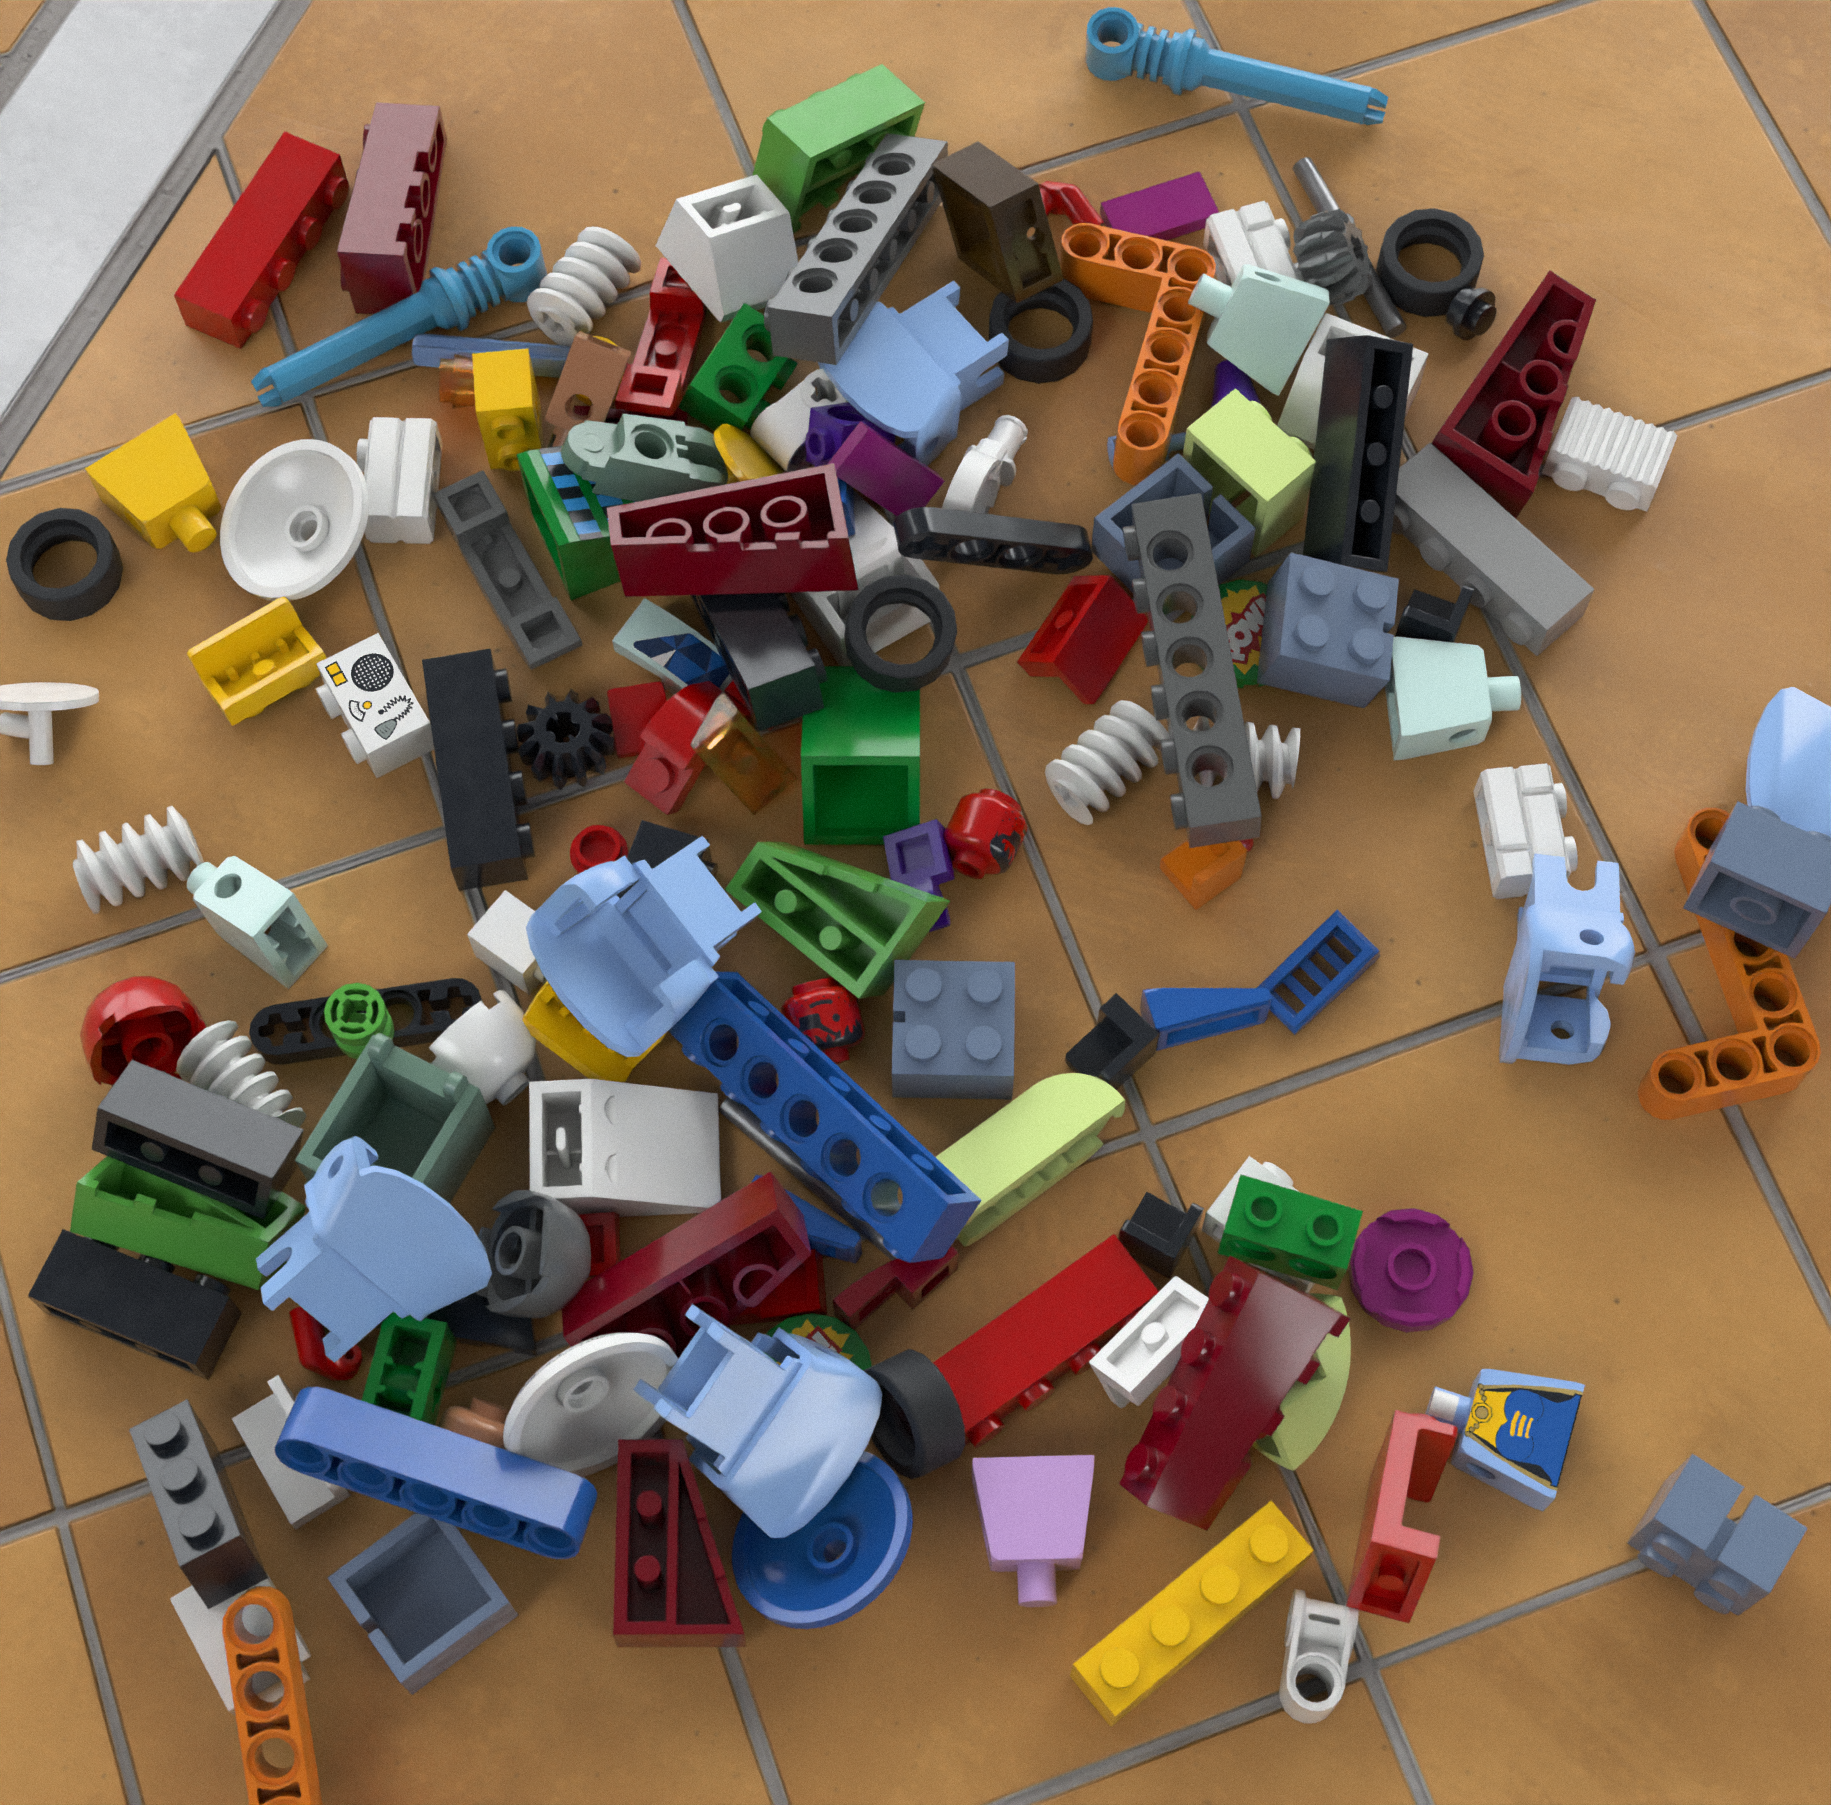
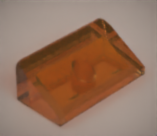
(741, 755)

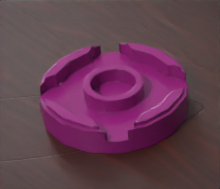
(1410, 1270)

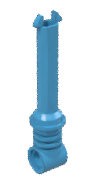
(1190, 62)
(442, 302)

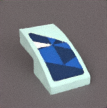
(670, 649)

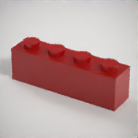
(262, 240)
(1043, 1338)

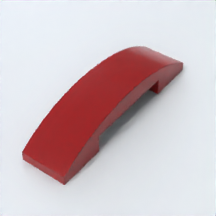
(666, 347)

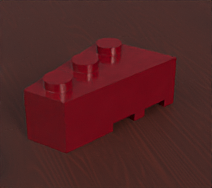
(666, 1559)

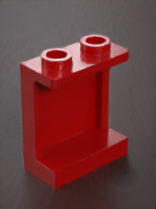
(1392, 1558)

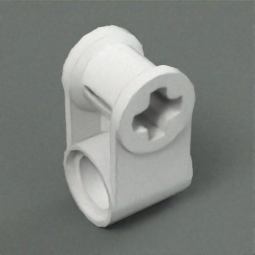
(784, 424)
(1320, 1644)

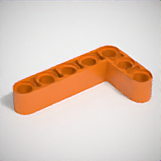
(1155, 279)
(1757, 1029)
(264, 1720)

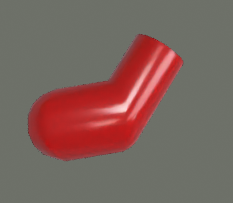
(1069, 201)
(311, 1353)

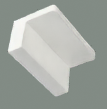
(1148, 1344)
(298, 1494)

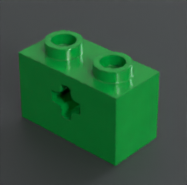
(410, 1367)

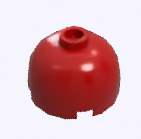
(139, 1022)

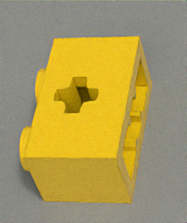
(507, 406)

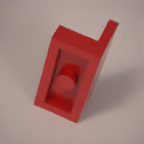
(1085, 636)

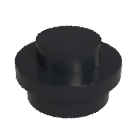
(1471, 312)

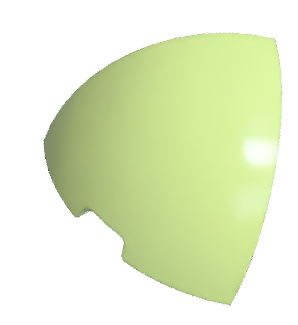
(1312, 1407)

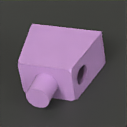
(1034, 1518)

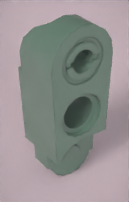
(643, 457)

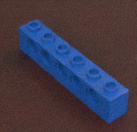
(933, 1198)

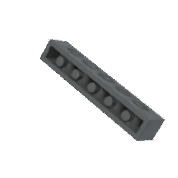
(856, 251)
(1180, 531)

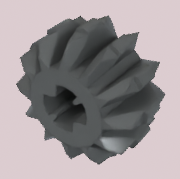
(1333, 255)

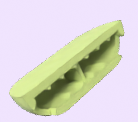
(1030, 1146)

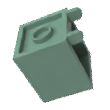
(409, 1114)

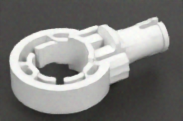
(986, 467)

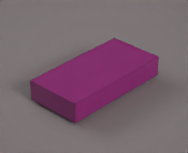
(1162, 209)
(884, 471)

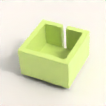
(1244, 450)

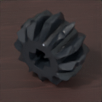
(562, 720)

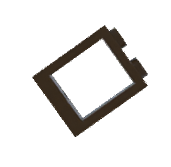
(989, 217)

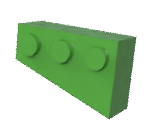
(829, 135)
(837, 913)
(177, 1224)

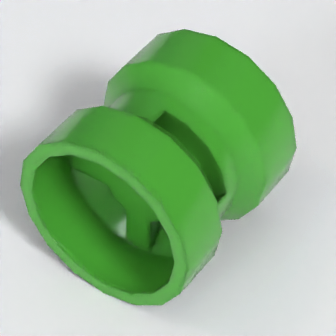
(356, 1033)

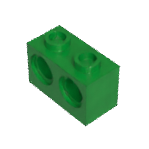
(734, 370)
(1290, 1232)

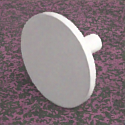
(40, 701)

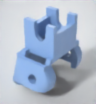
(918, 371)
(1792, 761)
(1566, 940)
(638, 959)
(371, 1249)
(764, 1430)

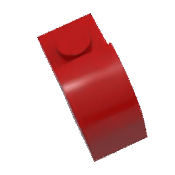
(667, 762)

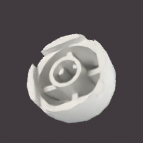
(489, 1049)

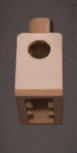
(589, 370)

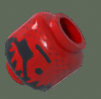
(985, 833)
(826, 1016)

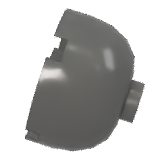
(535, 1255)

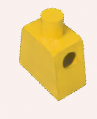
(159, 487)

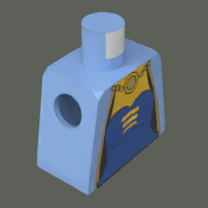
(1512, 1431)

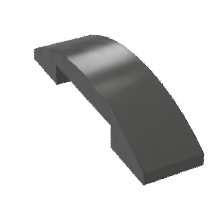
(505, 571)

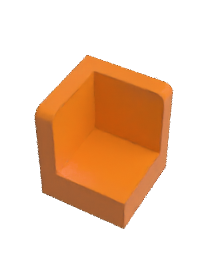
(1204, 870)

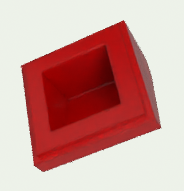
(630, 713)

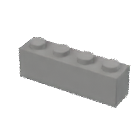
(1488, 550)

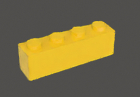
(1190, 1613)

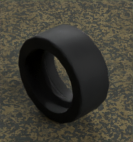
(1435, 228)
(1051, 363)
(56, 528)
(911, 592)
(918, 1415)

